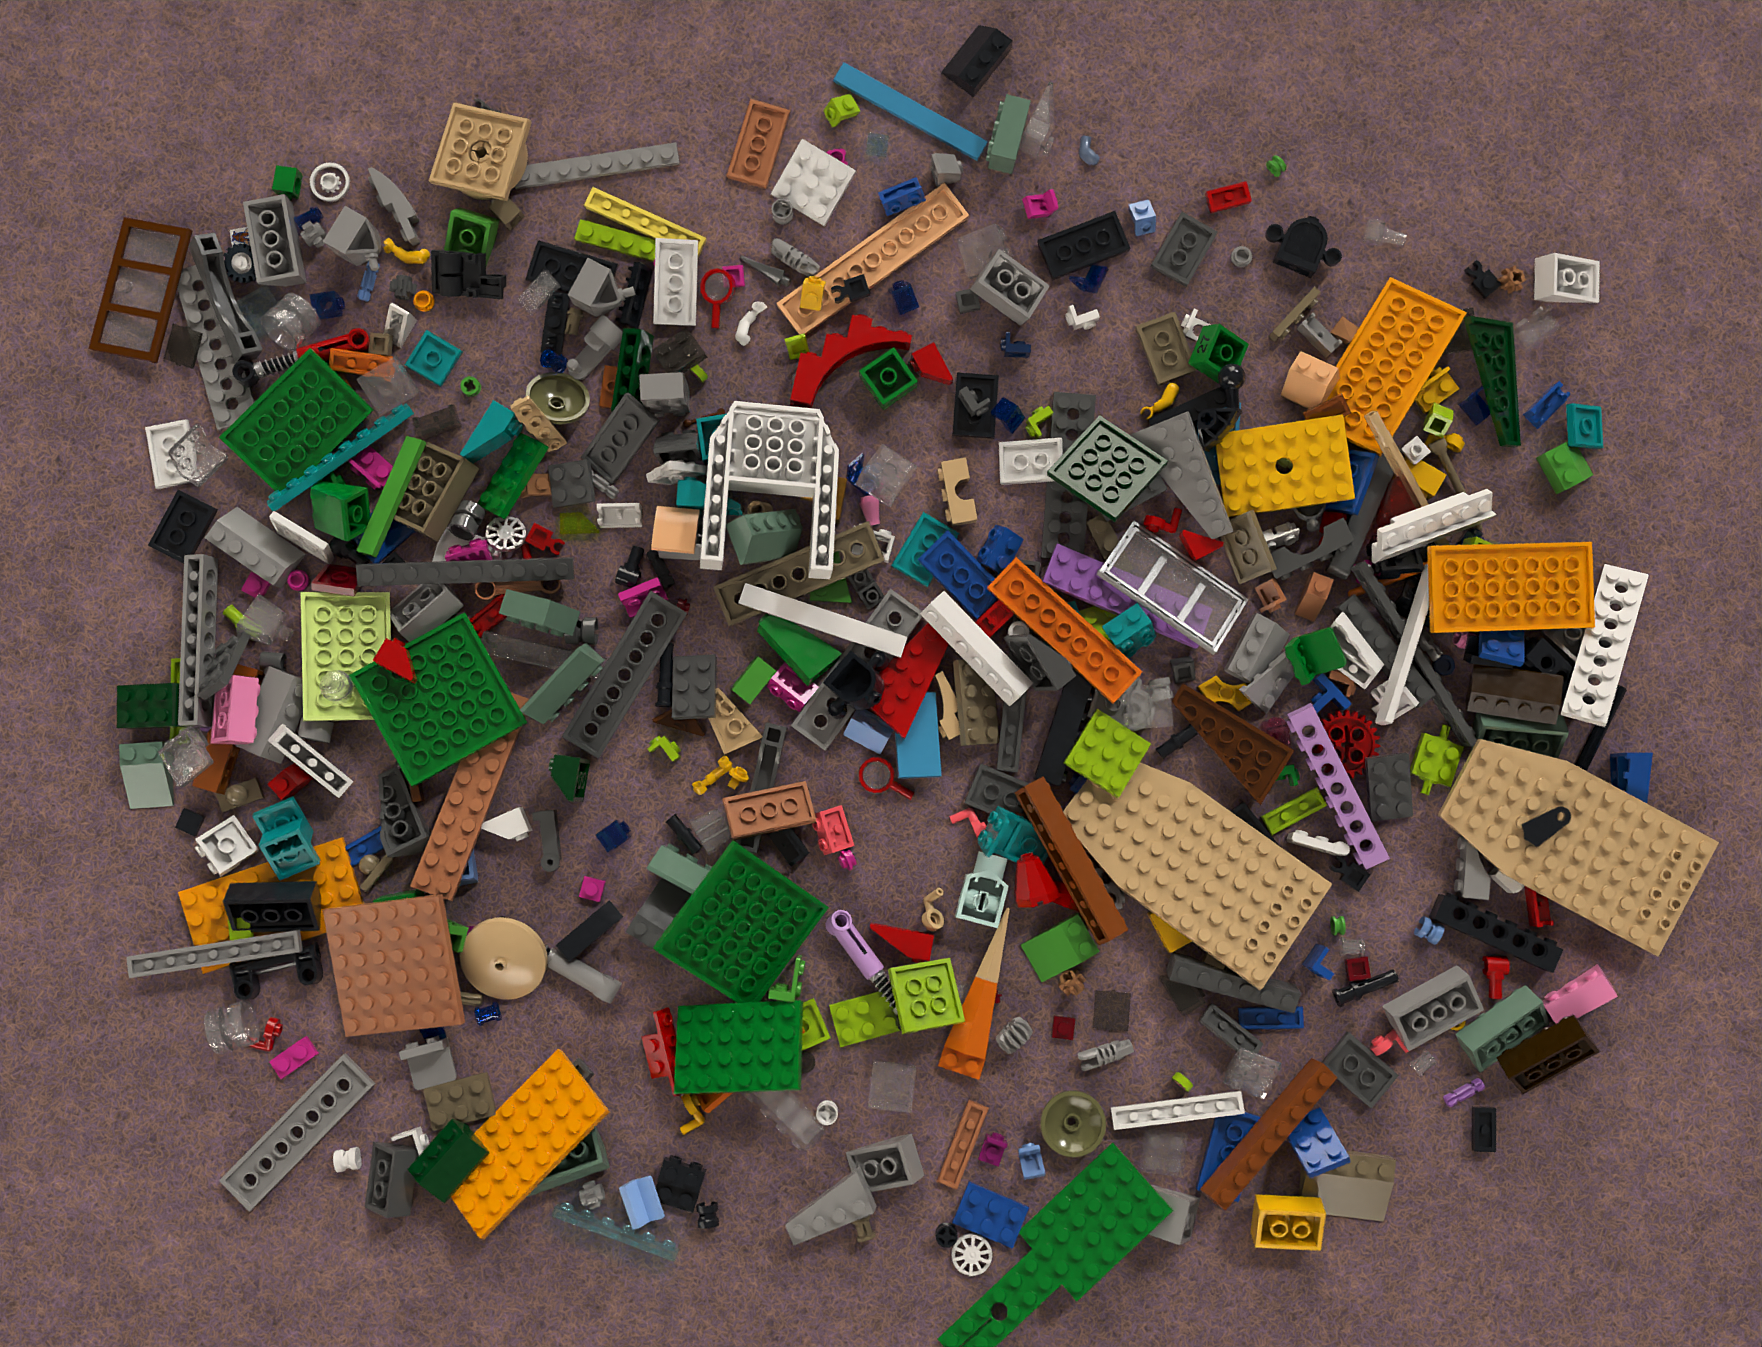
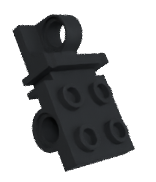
(464, 275)

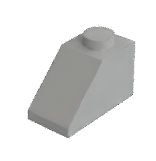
(945, 168)

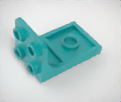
(1010, 836)

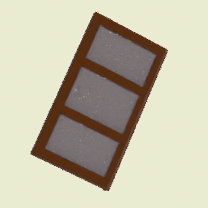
(140, 290)

